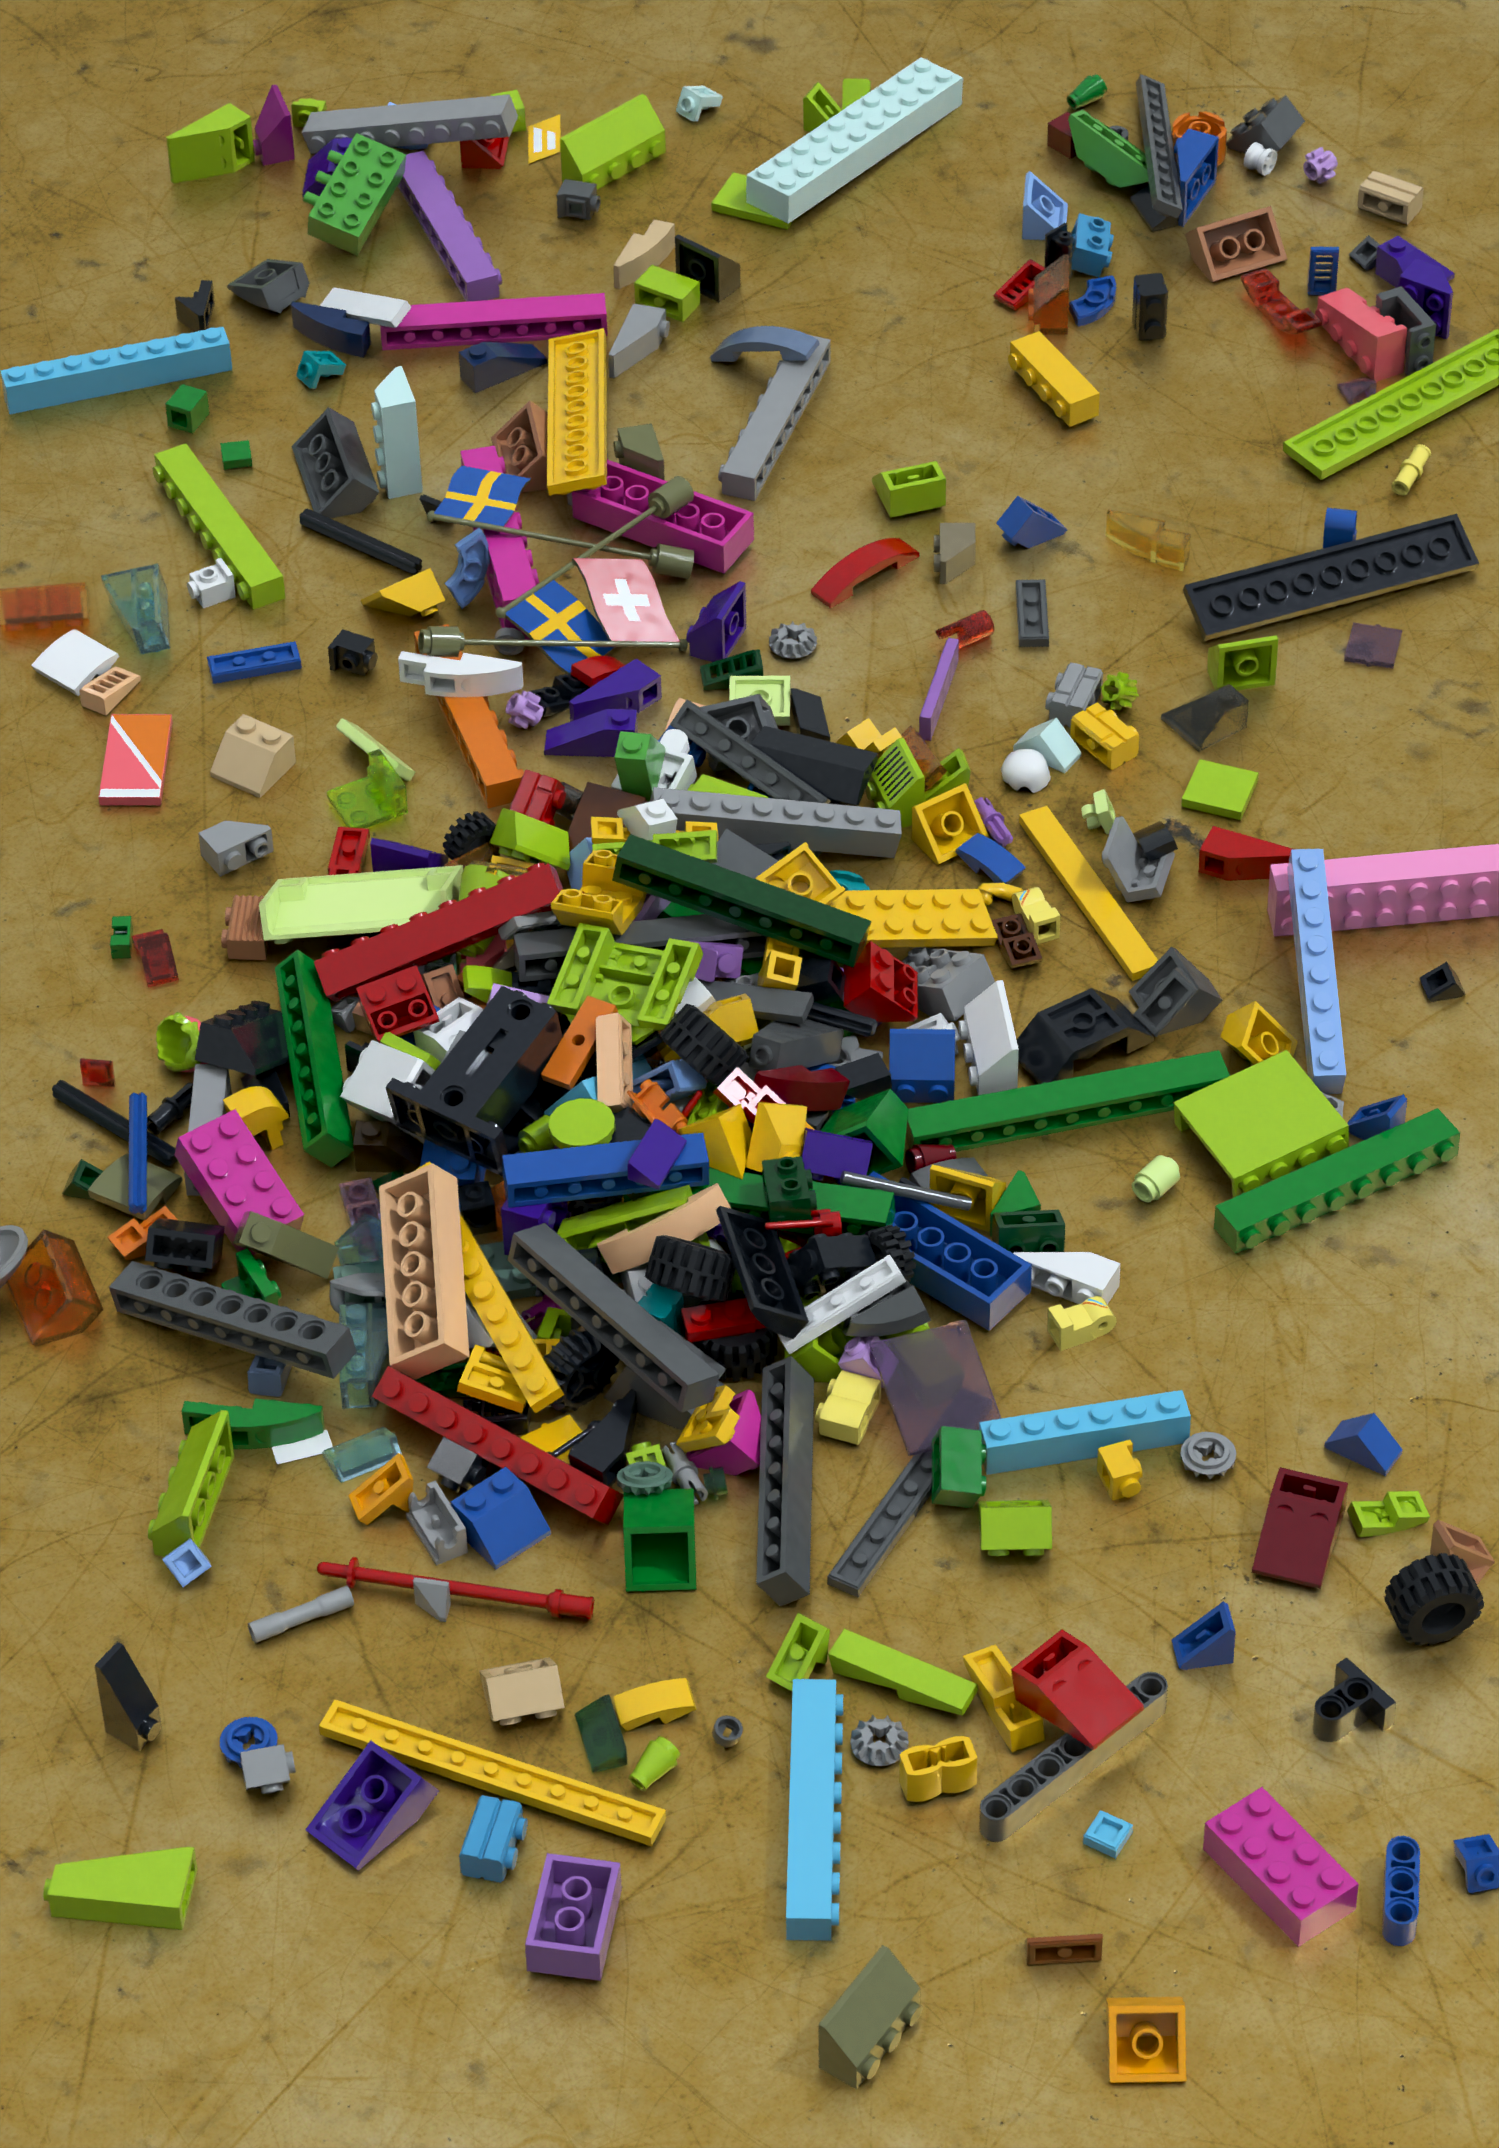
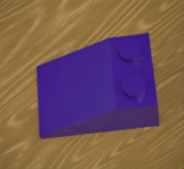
(371, 1806)

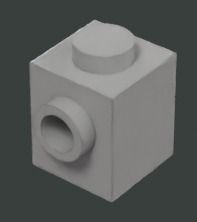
(267, 1768)

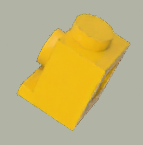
(1119, 1470)

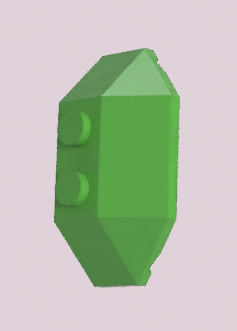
(1107, 151)

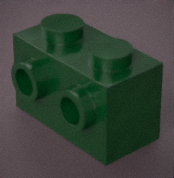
(788, 1189)
(1029, 1231)

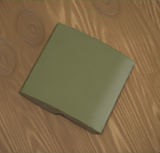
(112, 1186)

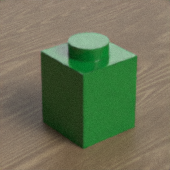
(187, 408)

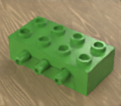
(354, 193)

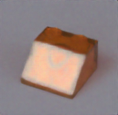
(1050, 299)

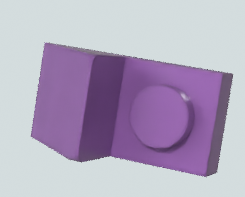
(719, 960)

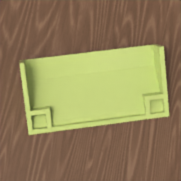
(354, 901)

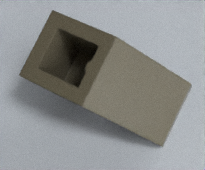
(956, 550)

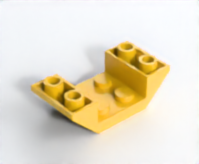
(599, 899)

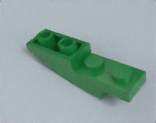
(263, 1426)

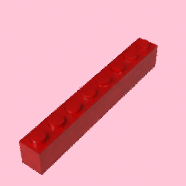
(437, 933)
(498, 1445)

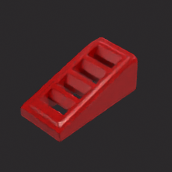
(1021, 277)

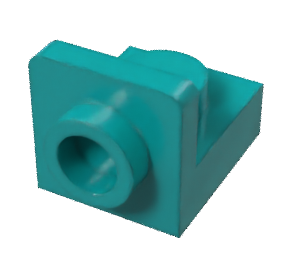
(317, 364)

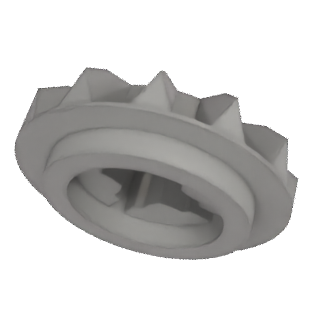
(789, 647)
(1201, 1445)
(879, 1753)

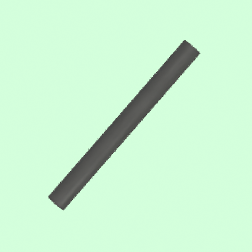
(906, 1190)

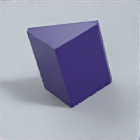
(392, 855)

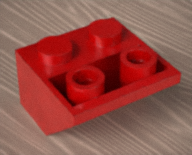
(881, 987)
(397, 1004)

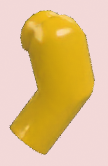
(998, 890)

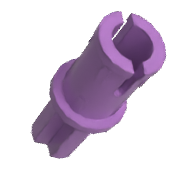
(993, 822)

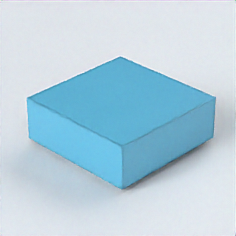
(1108, 1834)

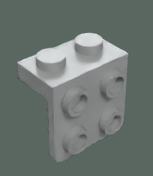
(1130, 867)

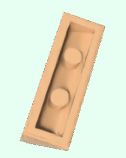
(614, 1061)

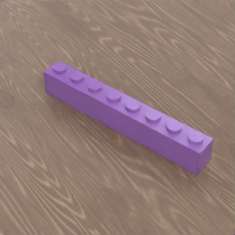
(448, 229)

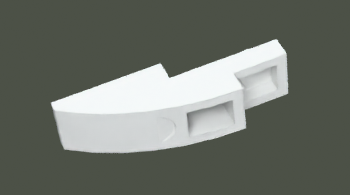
(466, 677)

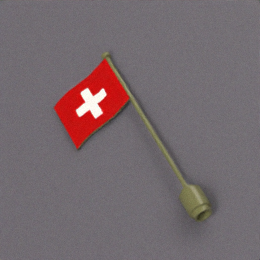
(622, 600)

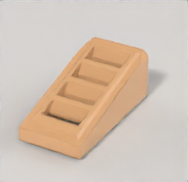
(102, 699)

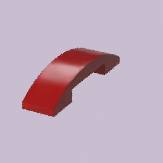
(859, 565)

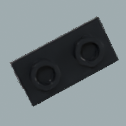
(1058, 243)

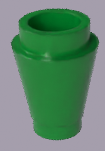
(1087, 92)

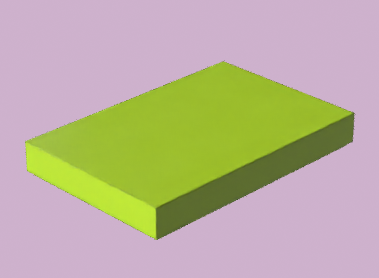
(732, 202)

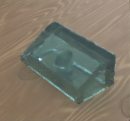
(362, 1454)

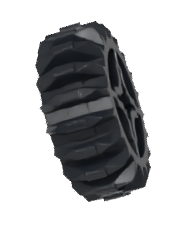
(581, 1368)

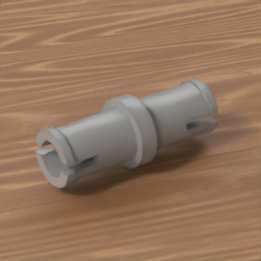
(684, 1471)

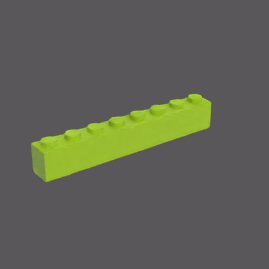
(219, 525)

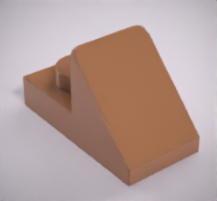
(442, 985)

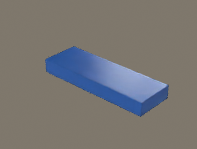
(254, 662)

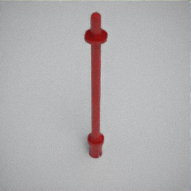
(555, 1603)

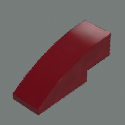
(798, 1086)

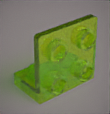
(372, 798)

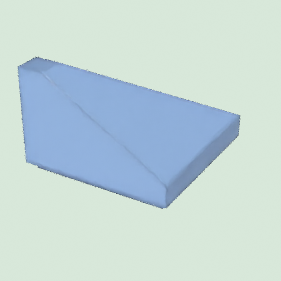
(187, 1562)

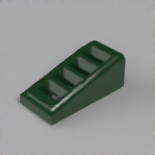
(742, 664)

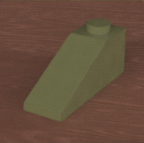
(285, 1244)

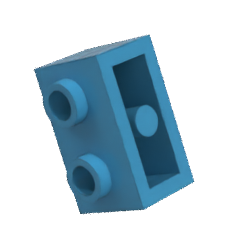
(1091, 245)

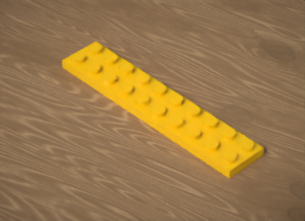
(577, 412)

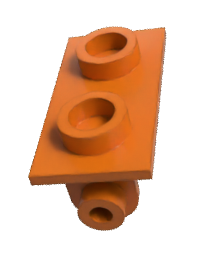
(649, 1105)

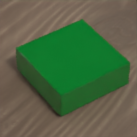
(236, 454)

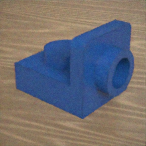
(1480, 1861)

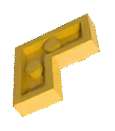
(710, 1423)

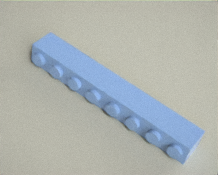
(1316, 970)

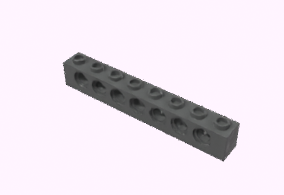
(233, 1319)

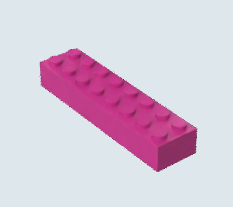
(510, 563)

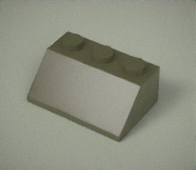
(868, 2019)

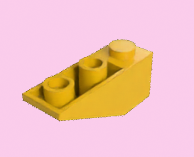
(733, 1016)

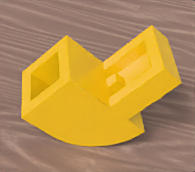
(868, 738)
(780, 966)
(259, 1112)

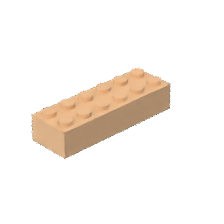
(423, 1271)

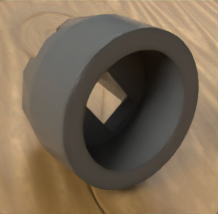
(719, 1728)

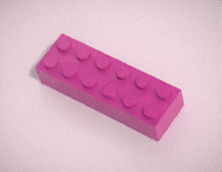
(706, 525)

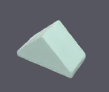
(1053, 743)

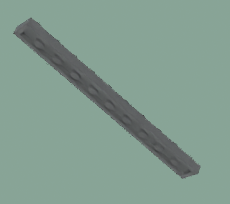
(1158, 147)

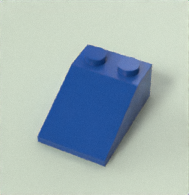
(1195, 169)

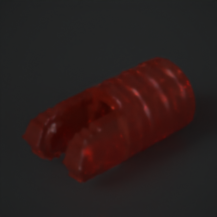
(969, 629)

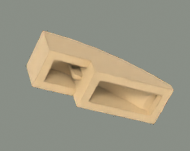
(643, 252)

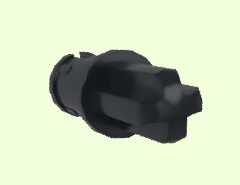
(169, 1110)

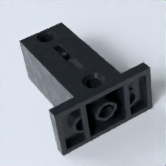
(482, 1080)

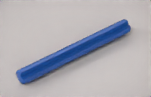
(137, 1153)

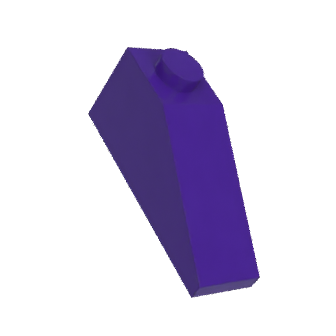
(591, 734)

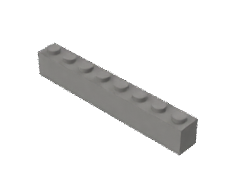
(415, 122)
(772, 423)
(773, 820)

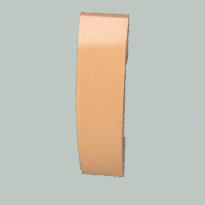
(685, 1222)

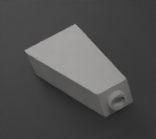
(209, 1089)

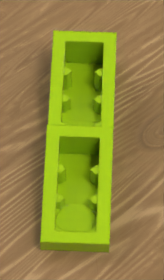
(696, 844)
(912, 1678)

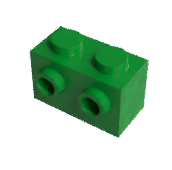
(957, 1467)

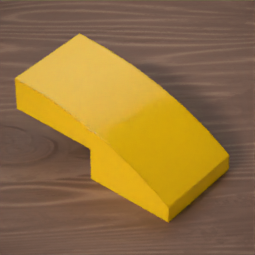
(660, 1699)

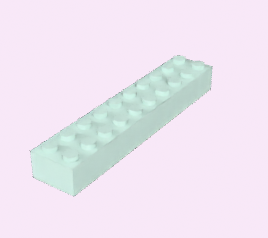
(854, 140)

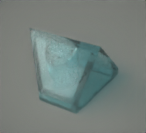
(361, 1242)

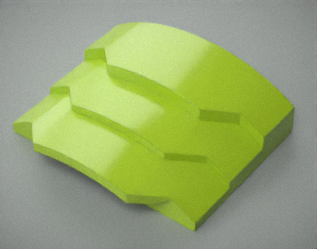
(637, 979)

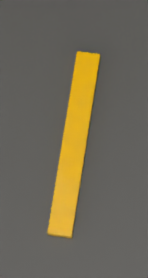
(1088, 892)

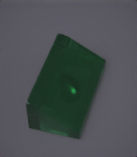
(601, 1735)

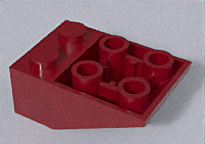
(1300, 1527)

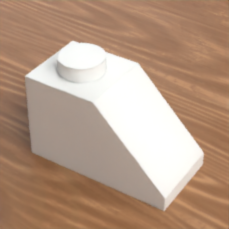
(649, 819)

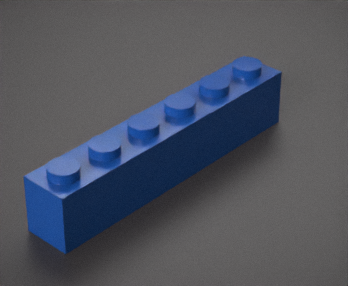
(593, 1172)

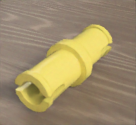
(1411, 469)

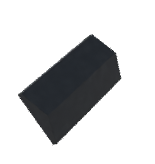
(826, 766)

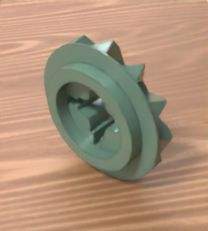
(644, 1478)

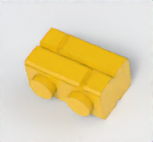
(1105, 735)

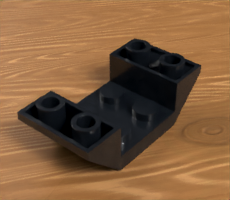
(1075, 1030)

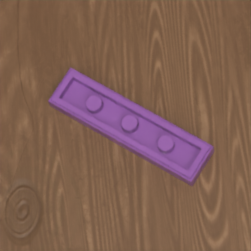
(939, 689)

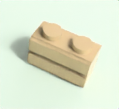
(1390, 197)

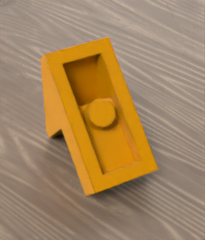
(385, 1487)

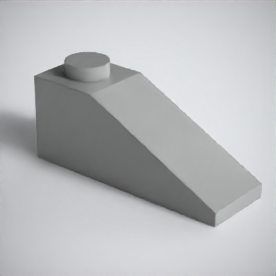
(637, 337)

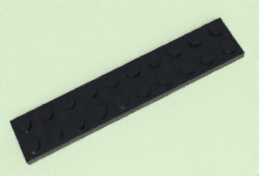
(1330, 577)

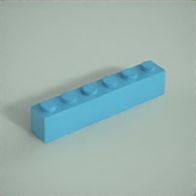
(1081, 1430)

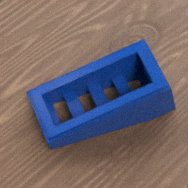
(1322, 286)

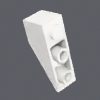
(1073, 1274)

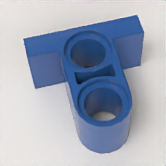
(1339, 527)

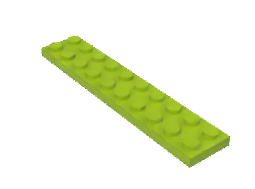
(1398, 408)

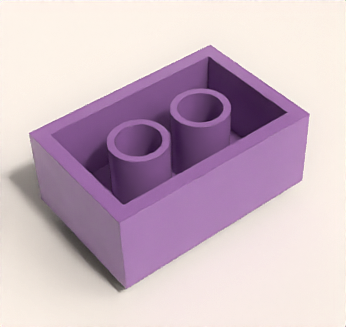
(573, 1917)

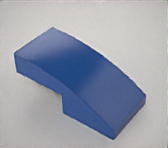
(987, 855)

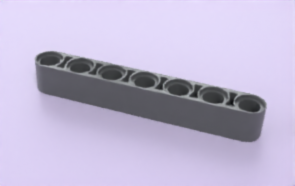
(1064, 1766)

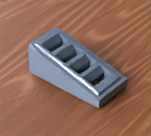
(267, 1377)

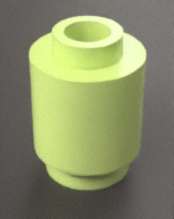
(1156, 1178)

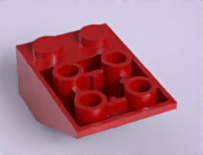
(1074, 1690)

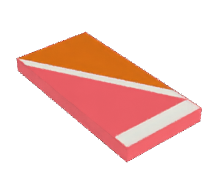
(135, 759)

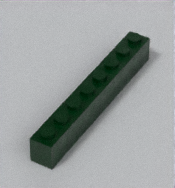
(741, 900)

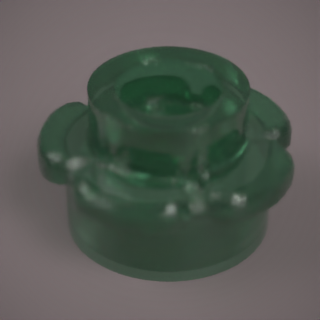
(715, 1482)

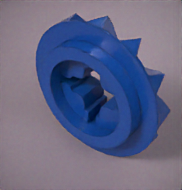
(241, 1731)

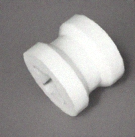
(1260, 159)

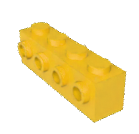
(1054, 378)

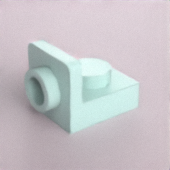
(695, 99)

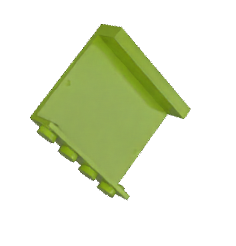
(1263, 1122)

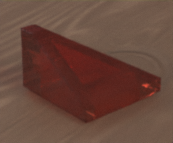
(97, 1072)

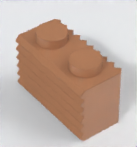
(244, 933)

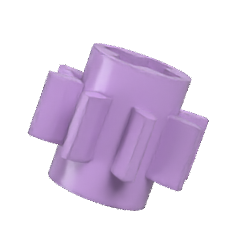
(1320, 165)
(524, 709)

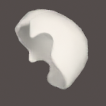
(1026, 769)

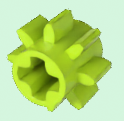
(1119, 691)

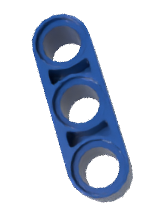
(1402, 1874)

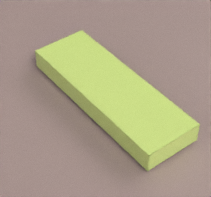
(369, 744)

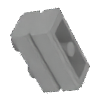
(1074, 692)

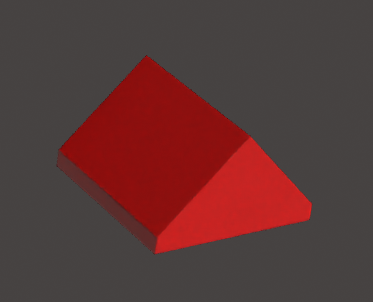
(483, 153)

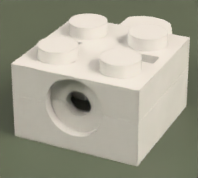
(678, 766)

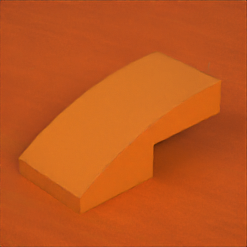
(132, 1237)

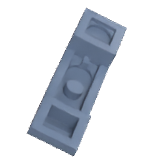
(791, 343)

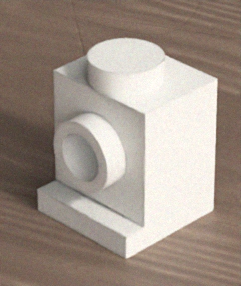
(212, 584)

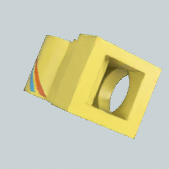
(1037, 913)
(1080, 1322)

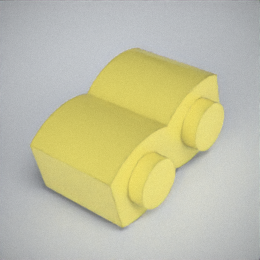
(848, 1407)

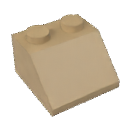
(253, 756)
(522, 1690)

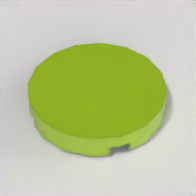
(581, 1123)

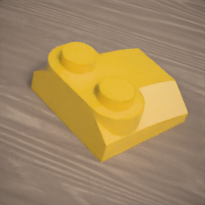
(803, 875)

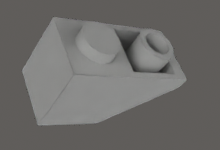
(234, 844)

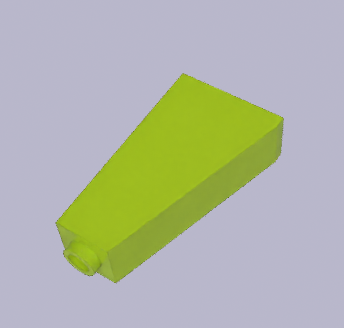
(125, 1889)

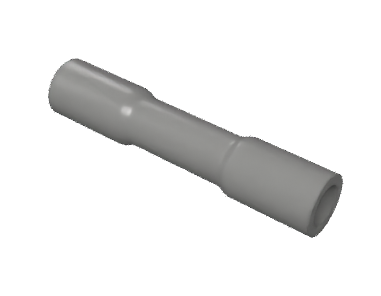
(281, 1621)

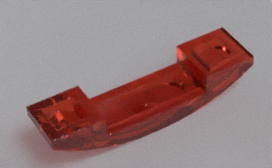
(1275, 306)

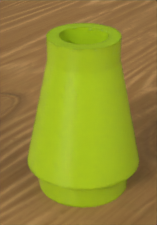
(655, 1762)

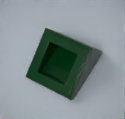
(81, 1179)

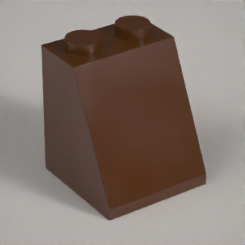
(598, 802)

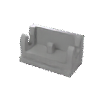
(437, 1525)

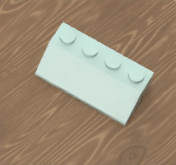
(397, 436)

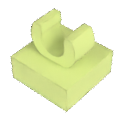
(1099, 813)

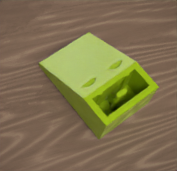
(211, 145)

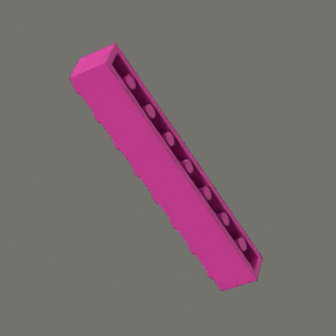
(496, 321)

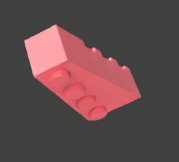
(1363, 333)

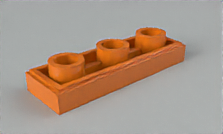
(576, 1045)

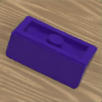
(655, 1155)

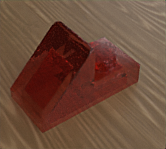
(155, 957)

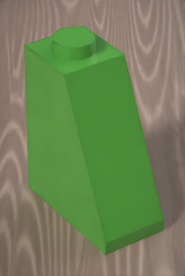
(639, 762)

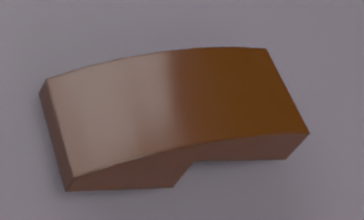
(1015, 941)

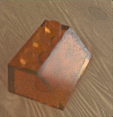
(44, 606)
(54, 1290)

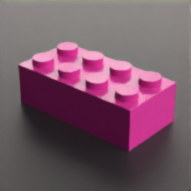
(235, 1175)
(1280, 1866)

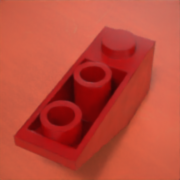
(1239, 856)

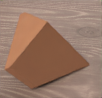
(1463, 1544)

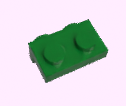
(252, 1279)

